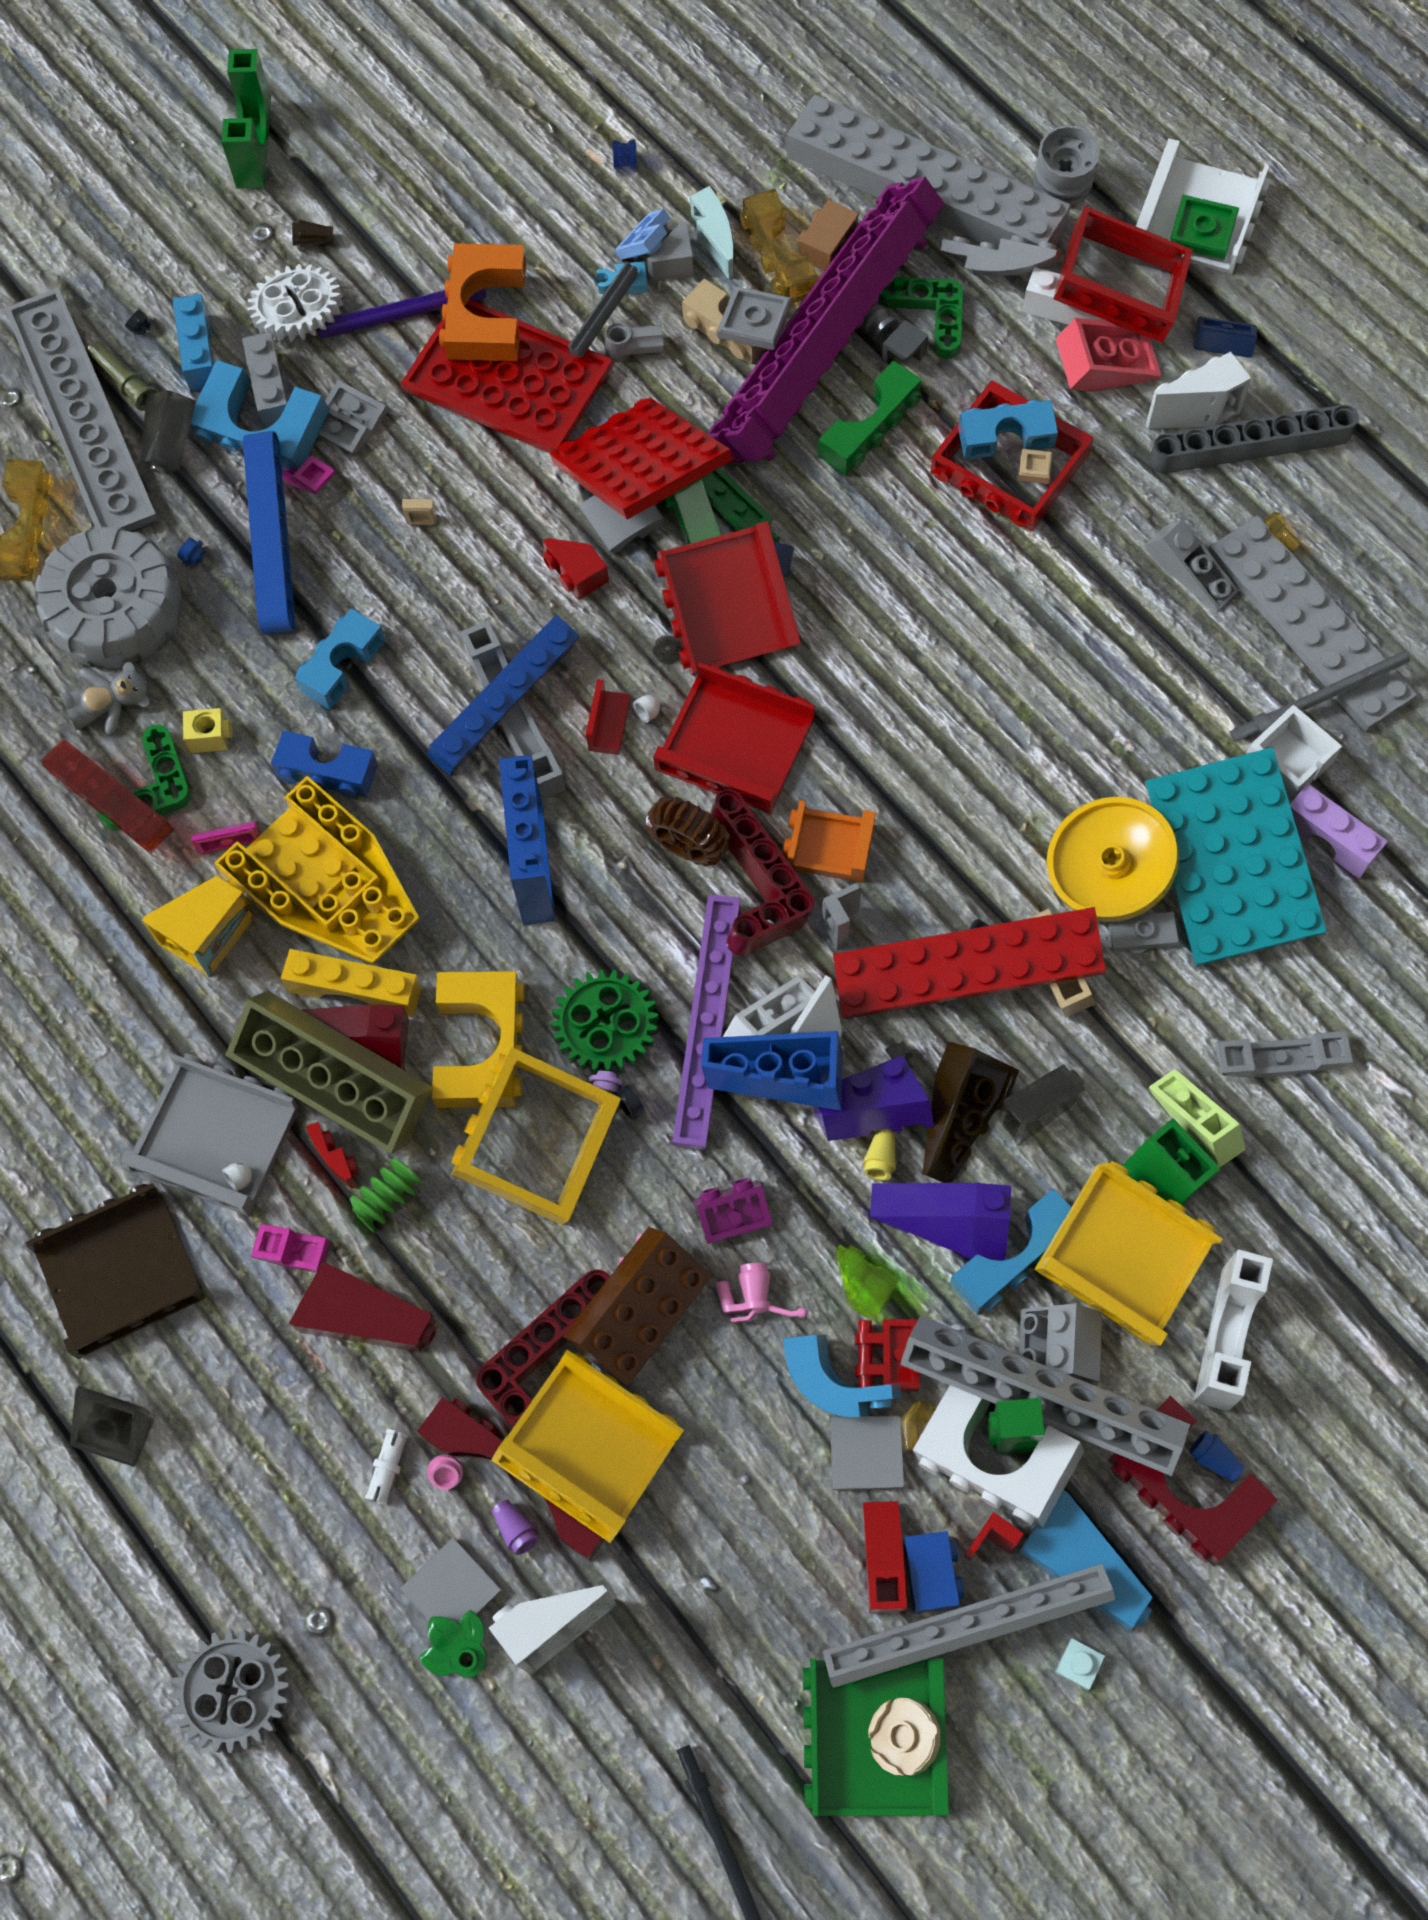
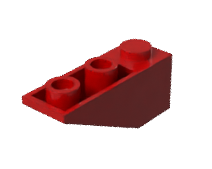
(884, 1558)

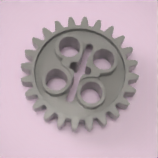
(199, 1684)

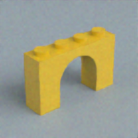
(498, 998)

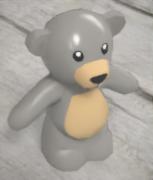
(107, 696)

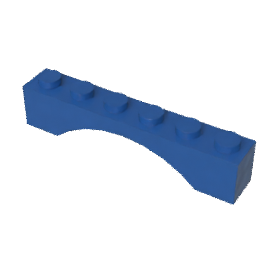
(501, 694)

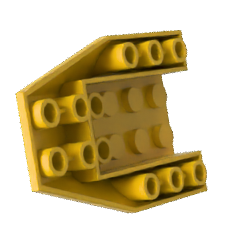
(323, 877)

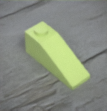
(1200, 1117)

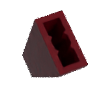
(359, 1312)

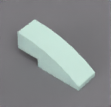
(713, 229)

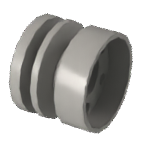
(1066, 163)

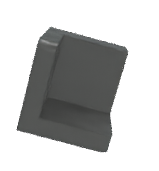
(905, 343)

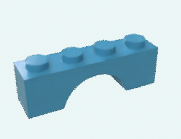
(984, 1280)

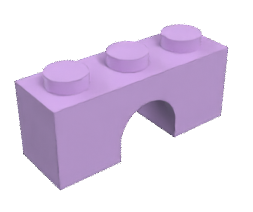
(1352, 840)

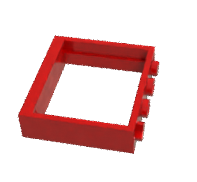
(1114, 305)
(994, 498)

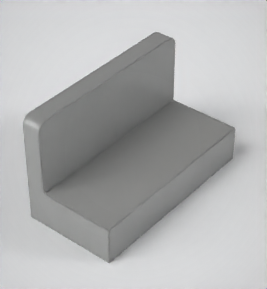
(836, 911)

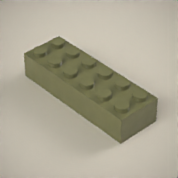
(329, 1071)

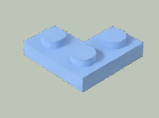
(645, 236)

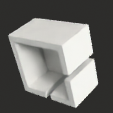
(1300, 749)

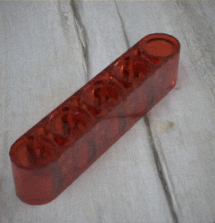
(106, 795)

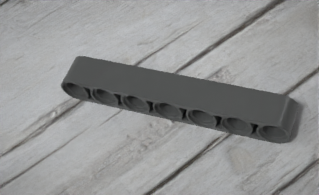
(1268, 431)

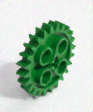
(587, 999)

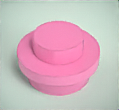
(445, 1472)

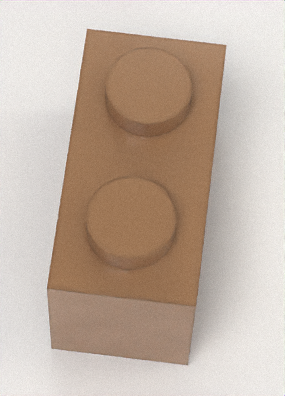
(827, 233)

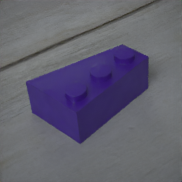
(875, 1101)

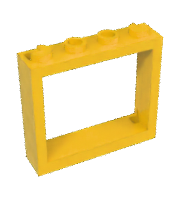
(586, 1156)

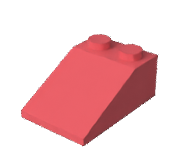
(1105, 356)

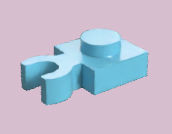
(637, 286)

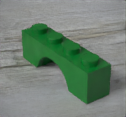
(847, 443)

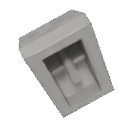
(673, 257)

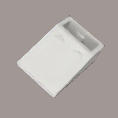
(1201, 396)

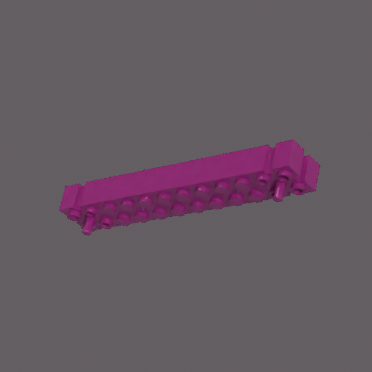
(826, 320)

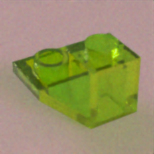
(864, 1285)

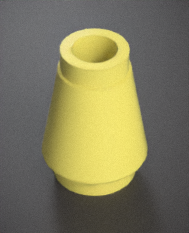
(881, 1156)

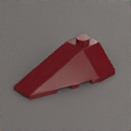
(375, 1027)

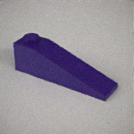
(950, 1215)

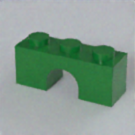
(1016, 1426)

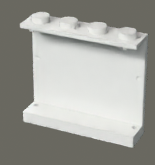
(1185, 177)

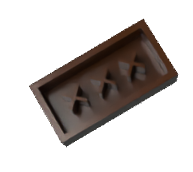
(638, 1305)

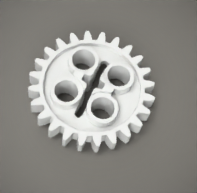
(314, 293)

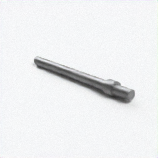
(1263, 721)

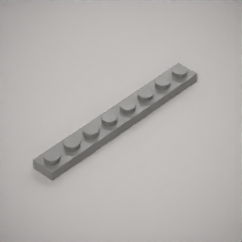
(968, 1625)

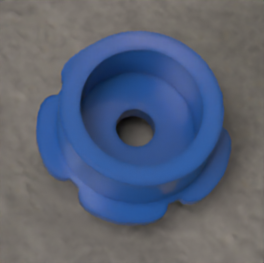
(191, 552)

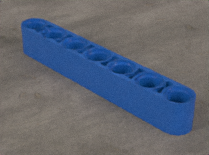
(269, 533)

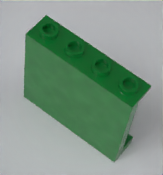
(840, 1754)

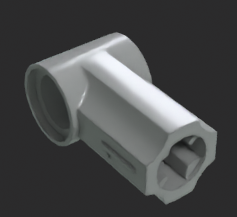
(624, 341)

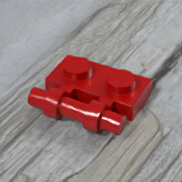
(894, 1340)

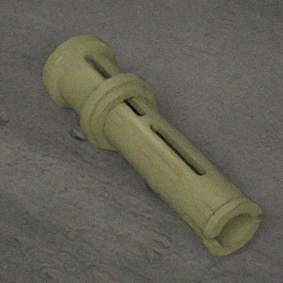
(129, 382)

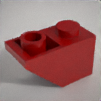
(577, 564)

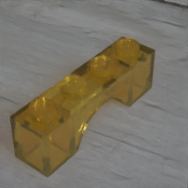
(790, 272)
(28, 486)

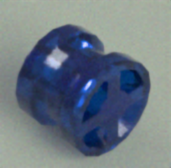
(624, 154)

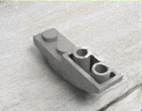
(1011, 258)

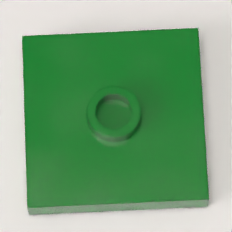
(1204, 226)

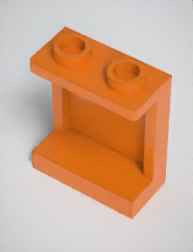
(829, 843)

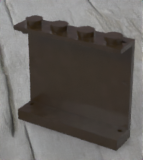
(116, 1269)

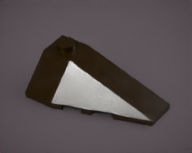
(964, 1099)

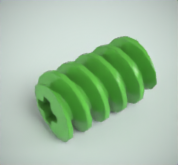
(384, 1193)

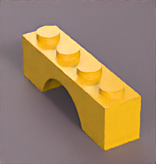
(324, 975)

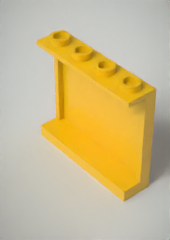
(1127, 1252)
(588, 1445)

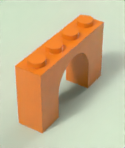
(471, 270)

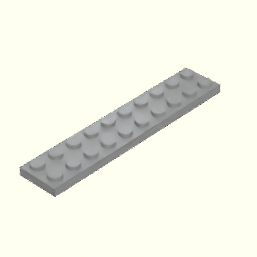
(80, 412)

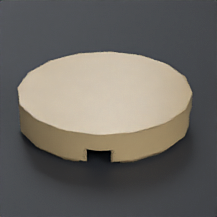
(904, 1736)

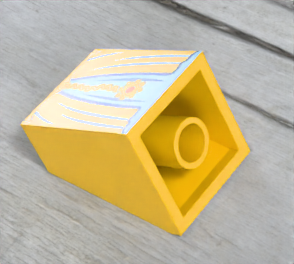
(202, 923)

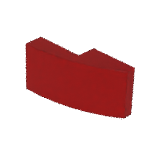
(337, 1161)

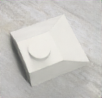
(820, 1012)

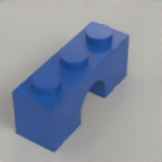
(348, 773)

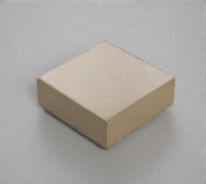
(1035, 466)
(419, 511)

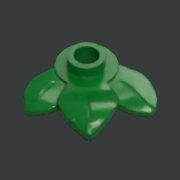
(451, 1641)

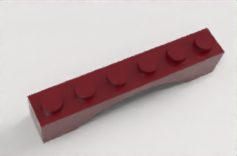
(461, 1436)

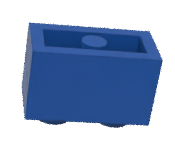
(932, 1572)

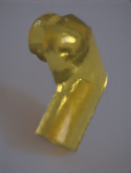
(1275, 524)
(913, 1421)

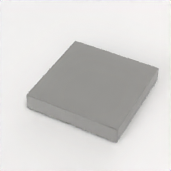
(754, 318)
(866, 1453)
(450, 1584)

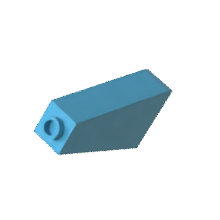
(1073, 1544)

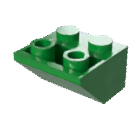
(1172, 1164)

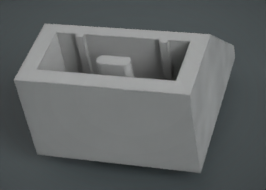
(1063, 1339)

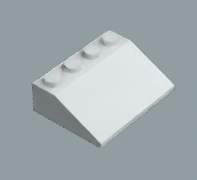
(545, 1626)

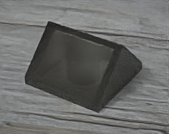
(109, 1426)

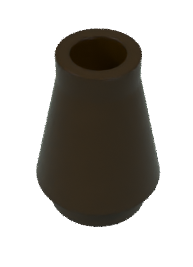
(311, 234)

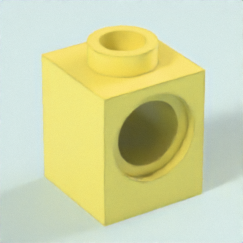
(197, 721)

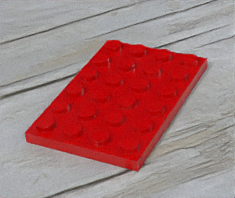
(527, 398)
(640, 457)

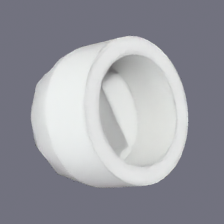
(646, 707)
(237, 1176)

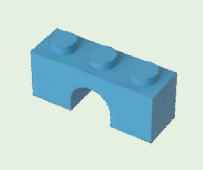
(194, 339)
(1030, 421)
(352, 637)

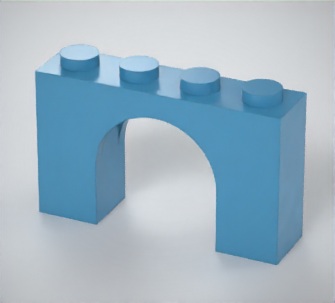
(218, 409)

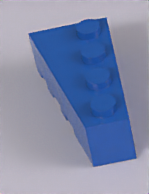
(777, 1067)

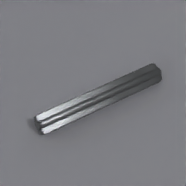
(603, 310)

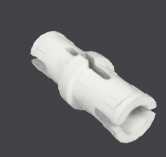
(386, 1467)

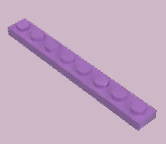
(705, 1021)

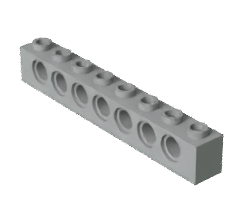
(1065, 1400)

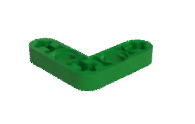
(941, 304)
(161, 790)

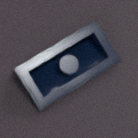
(1225, 337)

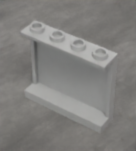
(206, 1125)

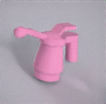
(755, 1288)

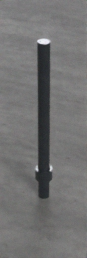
(697, 1785)

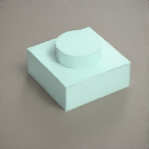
(1079, 1664)

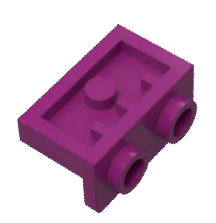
(732, 1210)

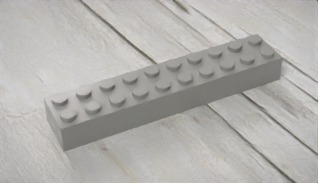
(876, 155)

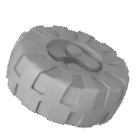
(108, 597)

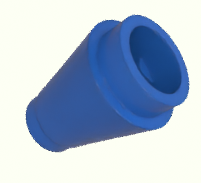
(1216, 1456)

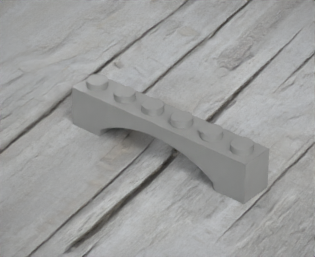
(518, 725)

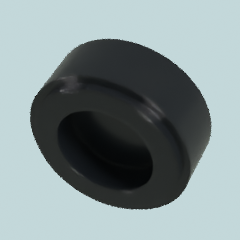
(630, 1102)

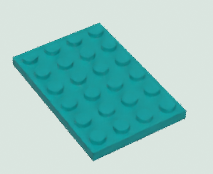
(1239, 857)

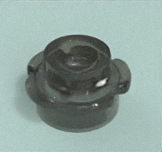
(667, 656)

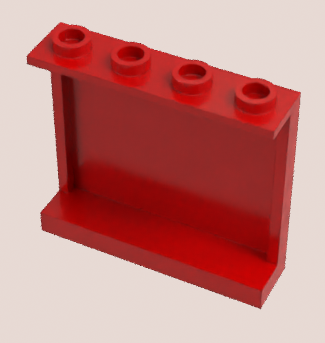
(727, 598)
(736, 737)

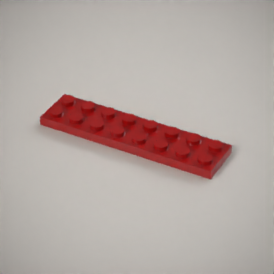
(969, 963)

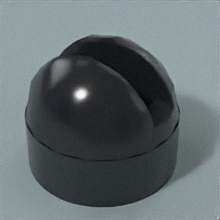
(138, 323)

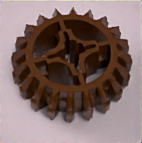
(687, 831)

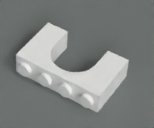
(1223, 1370)
(1027, 1491)

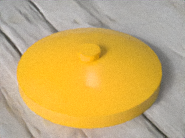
(1113, 858)

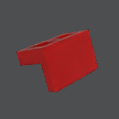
(607, 720)
(998, 1532)

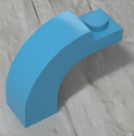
(814, 1377)

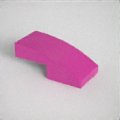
(310, 476)
(290, 1248)

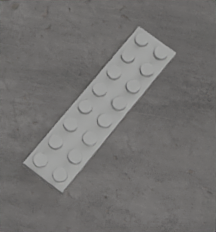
(1309, 621)

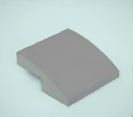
(351, 417)
(614, 528)

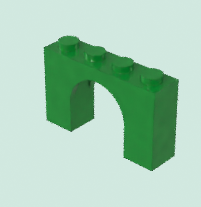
(247, 136)

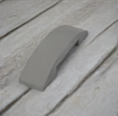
(1284, 1057)

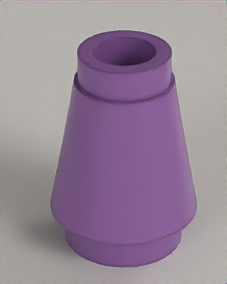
(515, 1528)

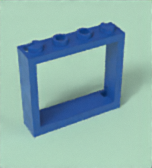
(526, 839)

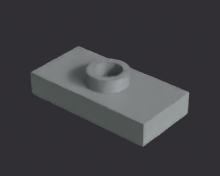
(1144, 932)

